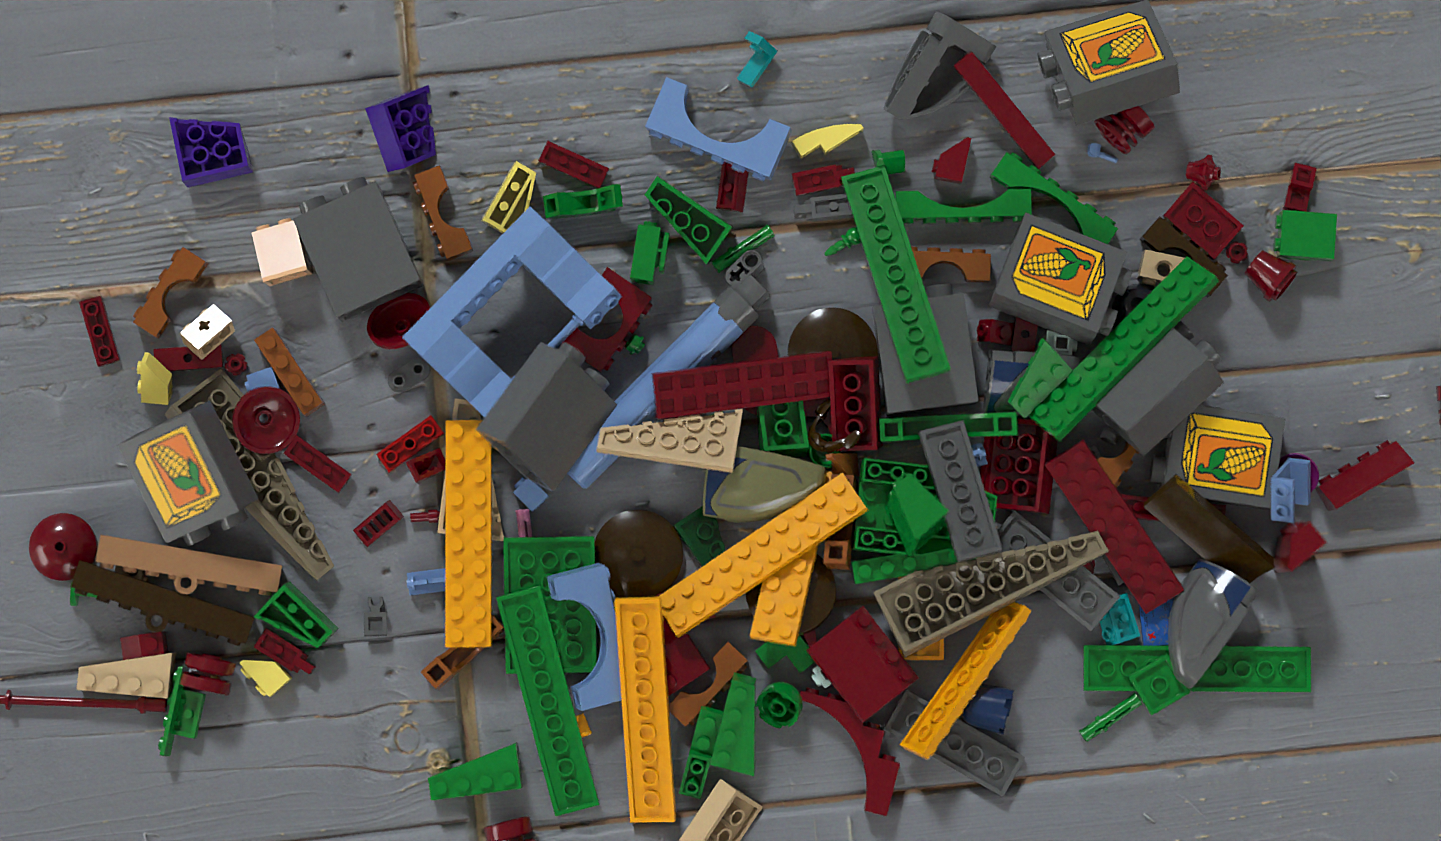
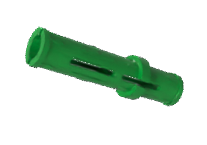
(762, 235)
(1106, 720)

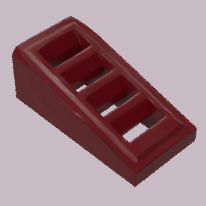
(391, 509)

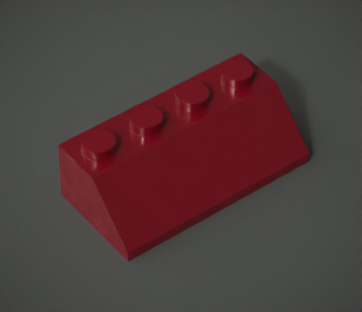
(855, 401)
(1363, 475)
(1296, 545)
(682, 659)

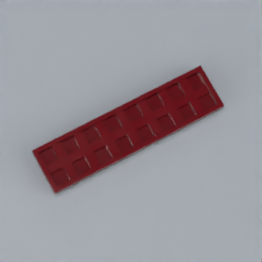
(741, 384)
(1108, 513)

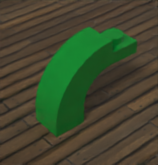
(583, 202)

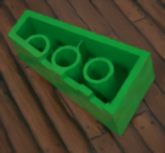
(691, 220)
(736, 734)
(482, 775)

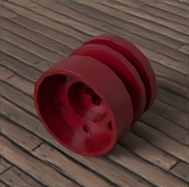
(1119, 128)
(509, 830)

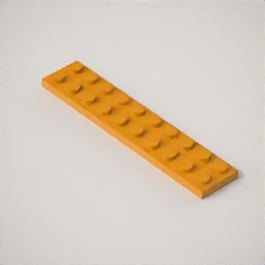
(468, 536)
(761, 554)
(645, 709)

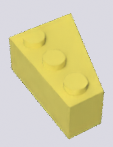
(511, 199)

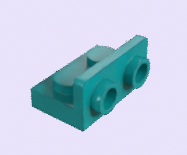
(1119, 622)

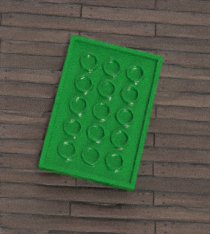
(528, 565)

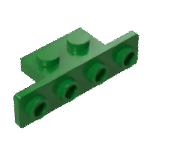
(183, 713)

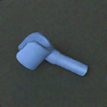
(1094, 151)

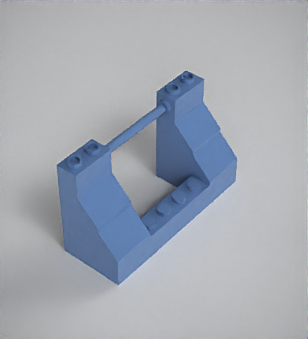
(551, 261)

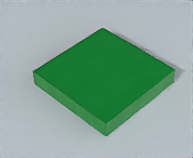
(1158, 685)

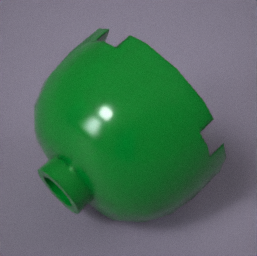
(779, 704)

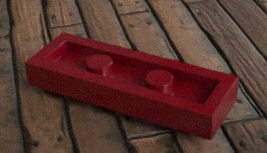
(573, 164)
(317, 464)

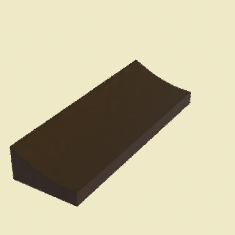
(1208, 530)

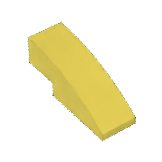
(825, 138)

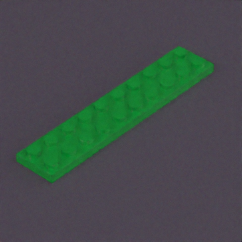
(895, 274)
(1123, 348)
(1231, 671)
(547, 700)

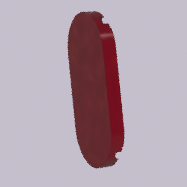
(754, 345)

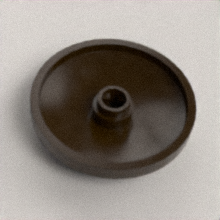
(833, 331)
(639, 553)
(819, 600)

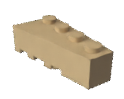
(139, 676)

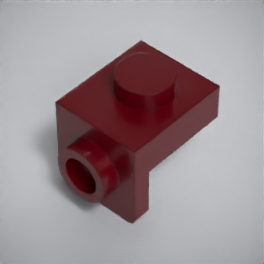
(995, 331)

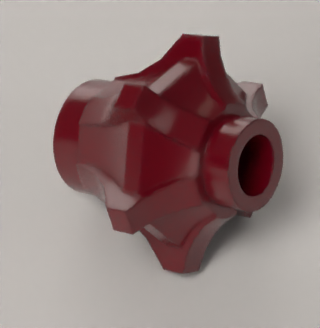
(1203, 172)

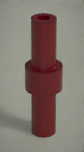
(431, 516)

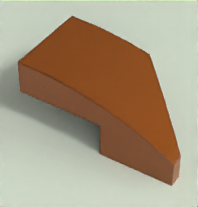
(844, 463)

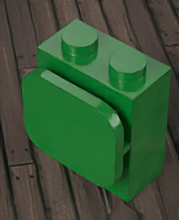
(1305, 235)
(649, 253)

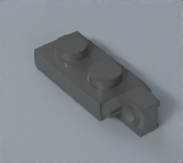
(824, 208)

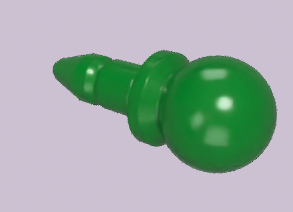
(851, 238)

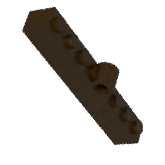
(160, 601)

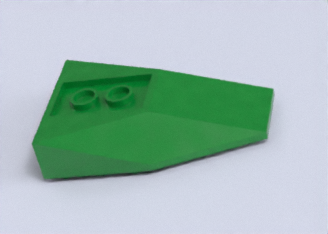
(875, 528)

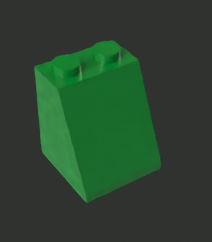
(915, 513)

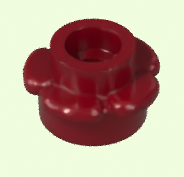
(1234, 258)
(236, 370)

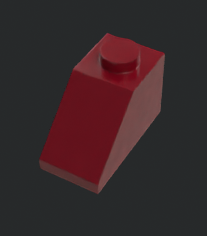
(952, 162)
(144, 645)

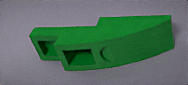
(701, 752)

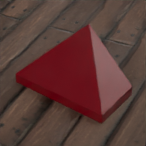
(427, 465)

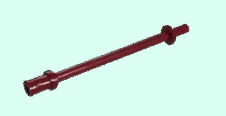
(141, 704)

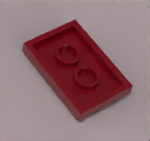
(1203, 220)

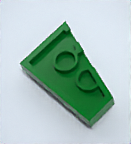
(1042, 376)

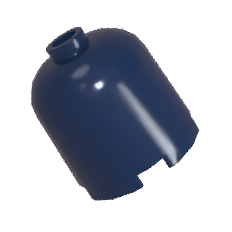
(989, 708)

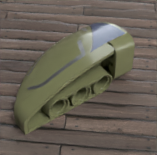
(759, 486)

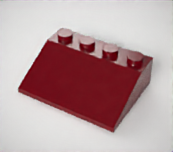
(1018, 468)
(862, 664)

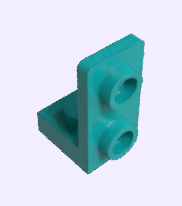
(759, 61)

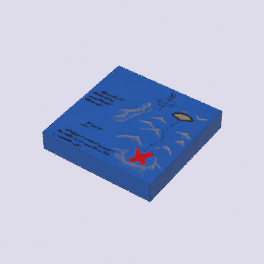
(1155, 624)

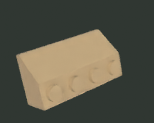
(722, 816)

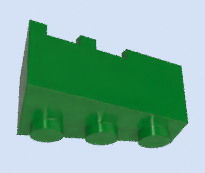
(297, 615)

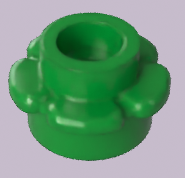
(635, 344)

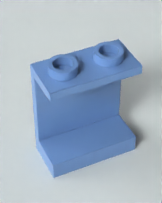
(1290, 487)

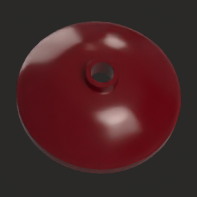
(394, 319)
(276, 430)
(78, 544)

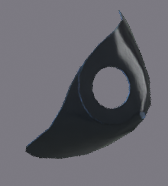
(1123, 303)

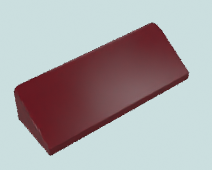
(732, 189)

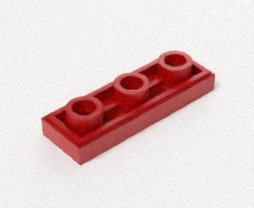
(422, 436)

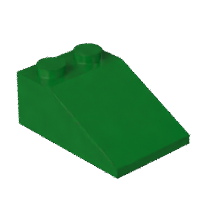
(783, 429)

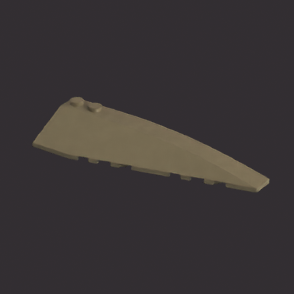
(277, 503)
(953, 596)

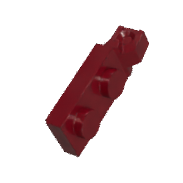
(819, 179)
(283, 652)

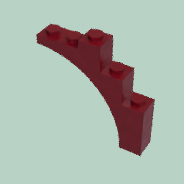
(879, 772)

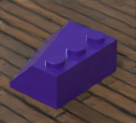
(403, 128)
(209, 150)

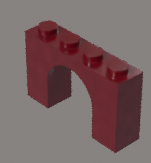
(634, 303)

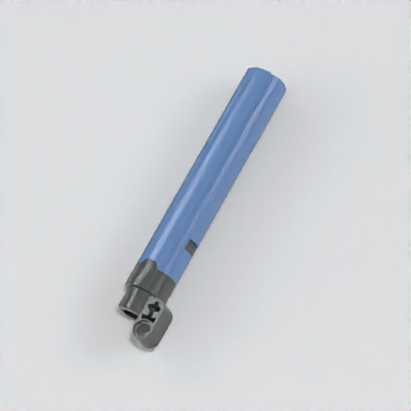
(696, 347)

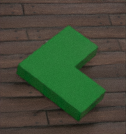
(773, 652)

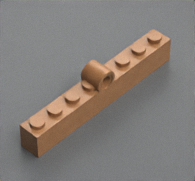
(188, 563)

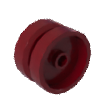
(208, 673)

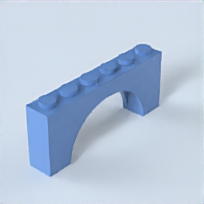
(756, 155)
(591, 588)

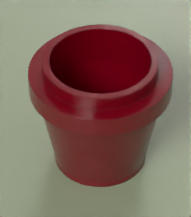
(1271, 274)

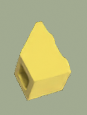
(155, 381)
(267, 674)

